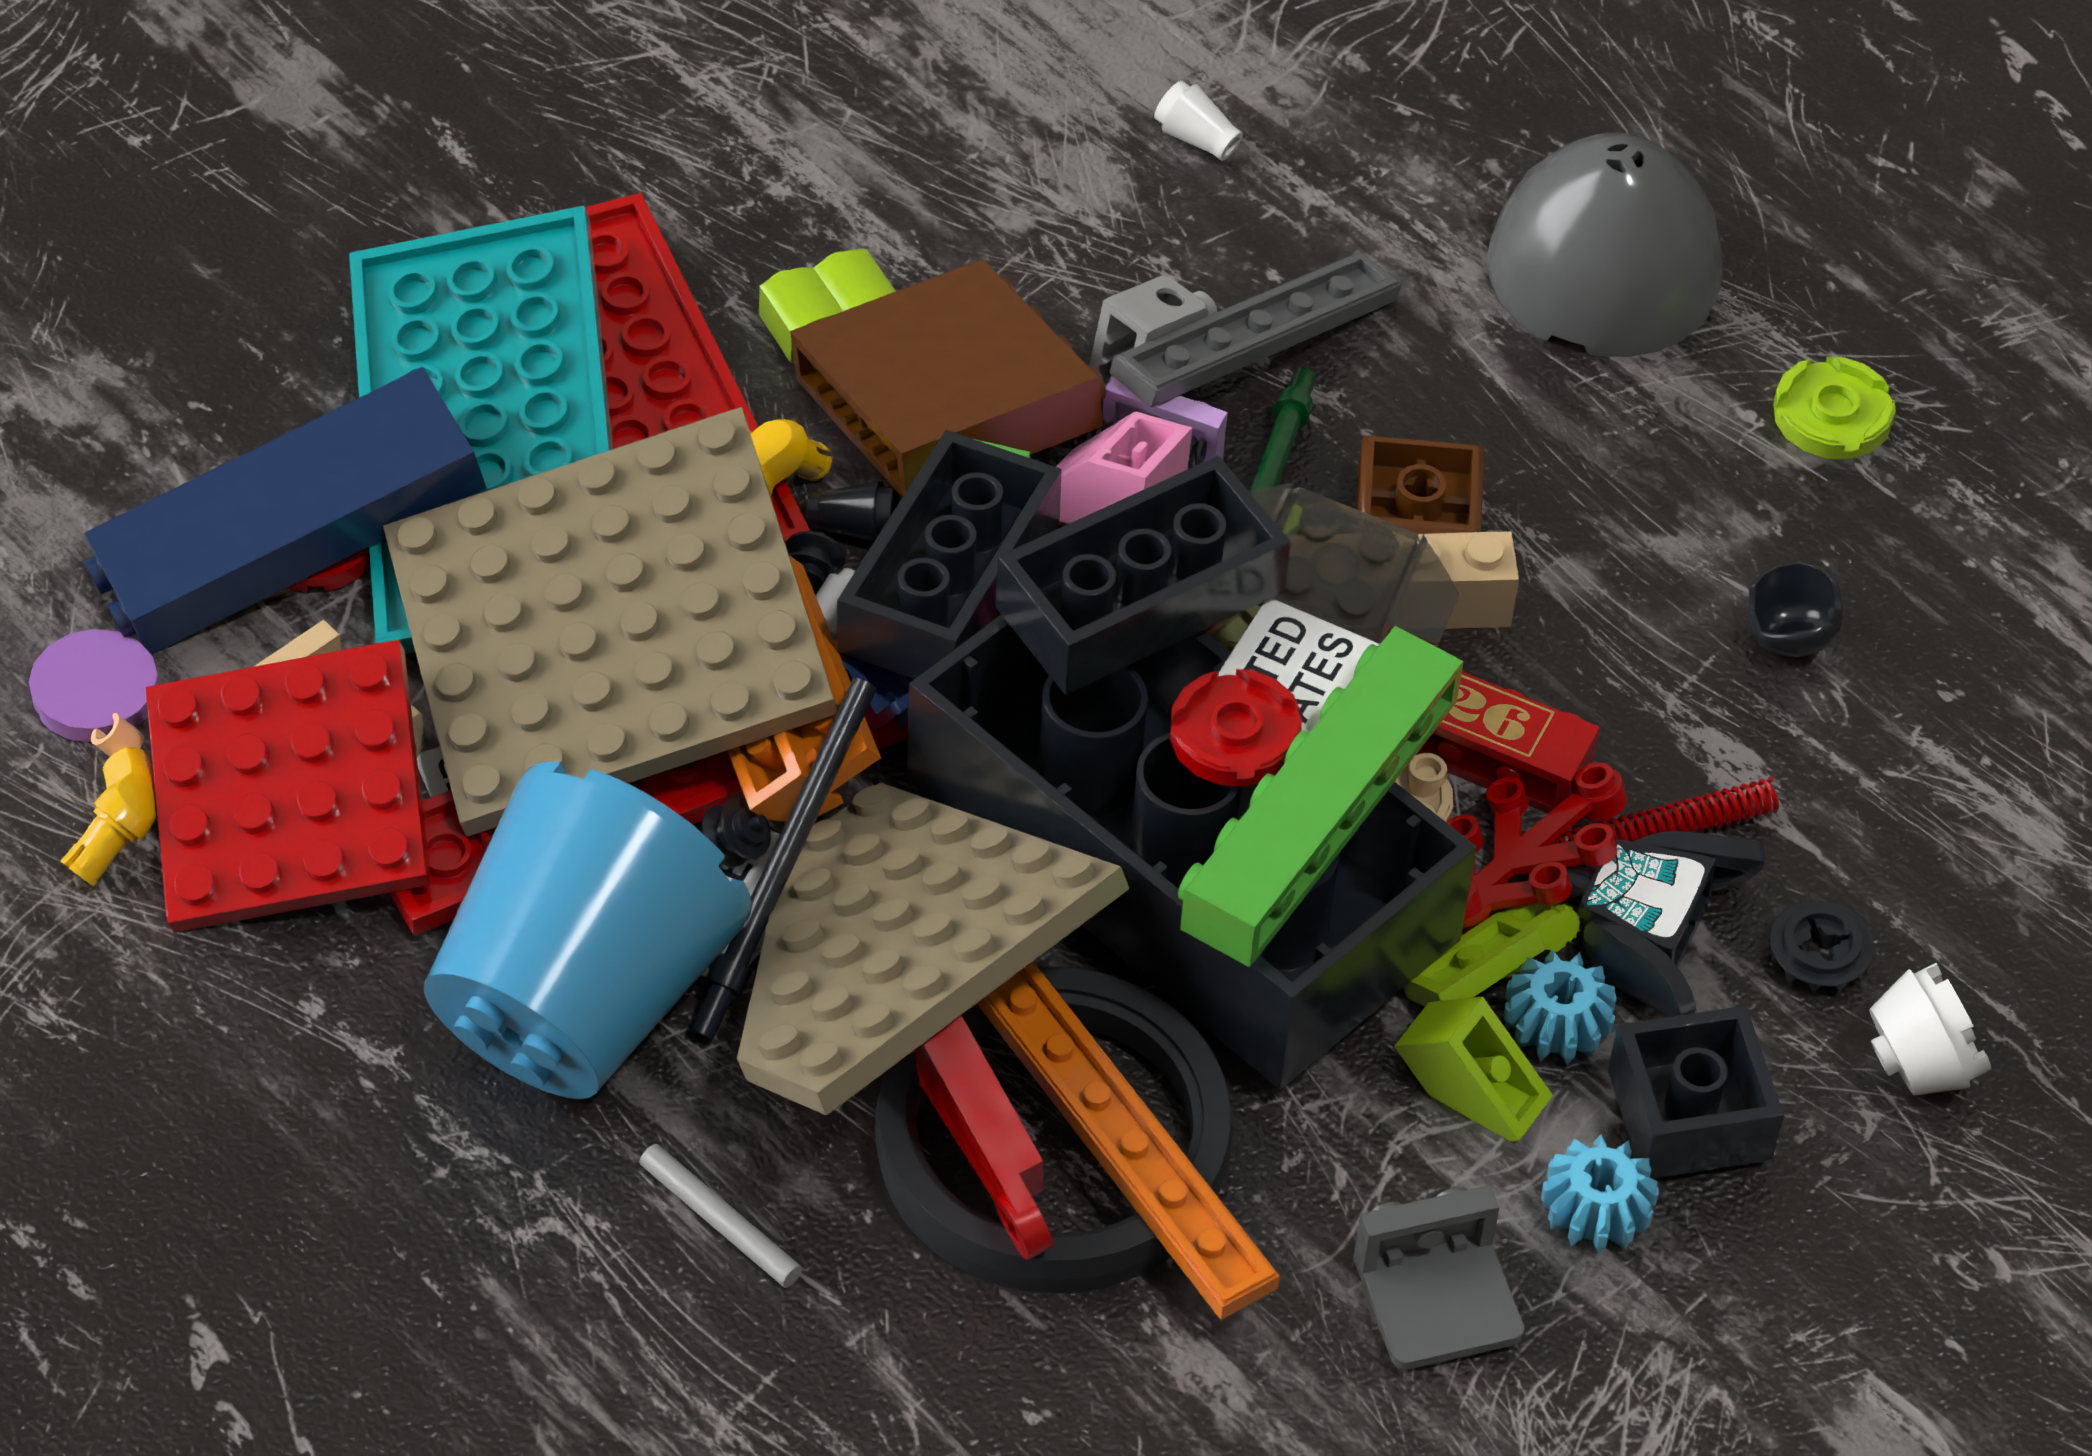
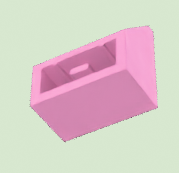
(1121, 463)

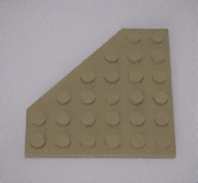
(896, 932)

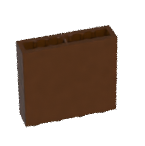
(946, 358)

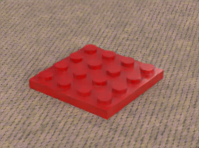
(287, 786)

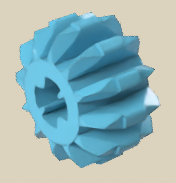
(1559, 1007)
(1599, 1193)

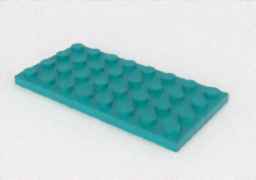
(506, 337)

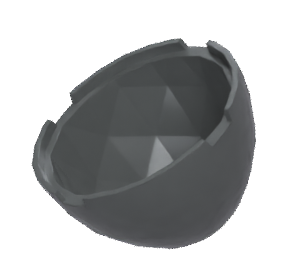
(1608, 248)

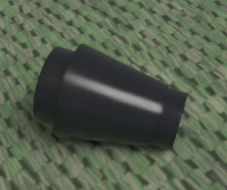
(852, 510)

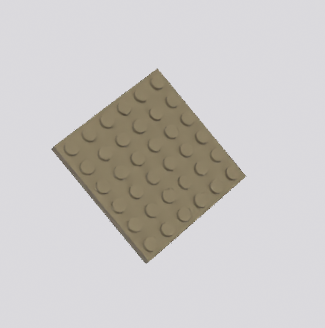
(608, 616)

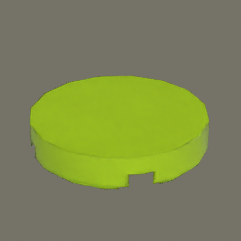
(1834, 408)

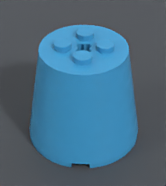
(581, 929)

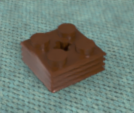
(1422, 484)

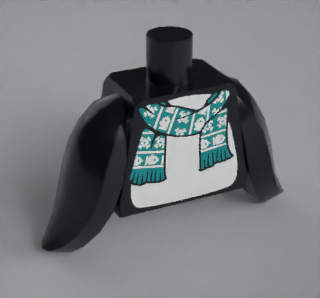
(1648, 906)

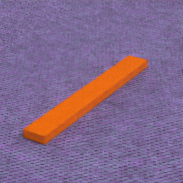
(1129, 1143)

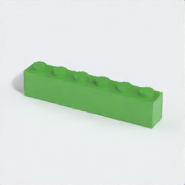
(1319, 795)

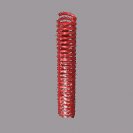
(1661, 824)

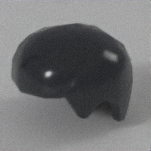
(1794, 609)

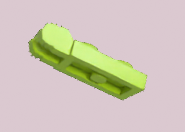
(1494, 951)

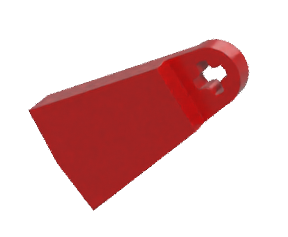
(986, 1130)

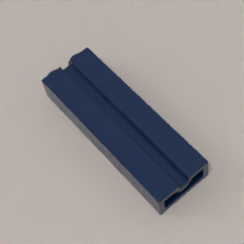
(281, 512)

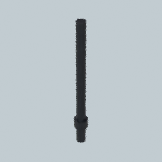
(730, 972)

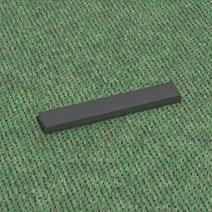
(1254, 329)

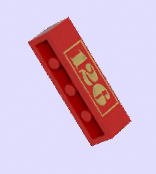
(1507, 735)

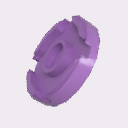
(89, 679)

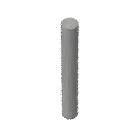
(721, 1215)

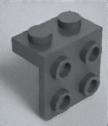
(1437, 1277)

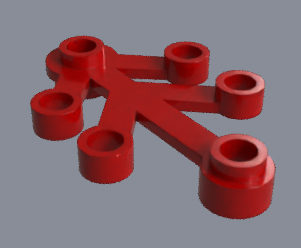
(1595, 797)

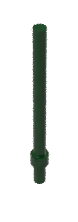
(1290, 414)

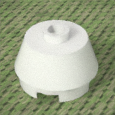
(1926, 1034)

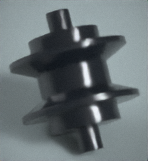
(817, 554)
(736, 831)

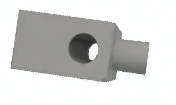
(1144, 315)

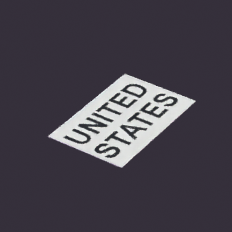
(1300, 653)

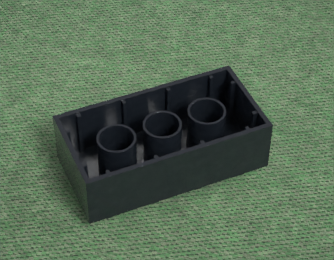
(1106, 782)

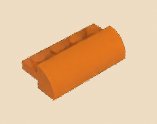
(778, 765)

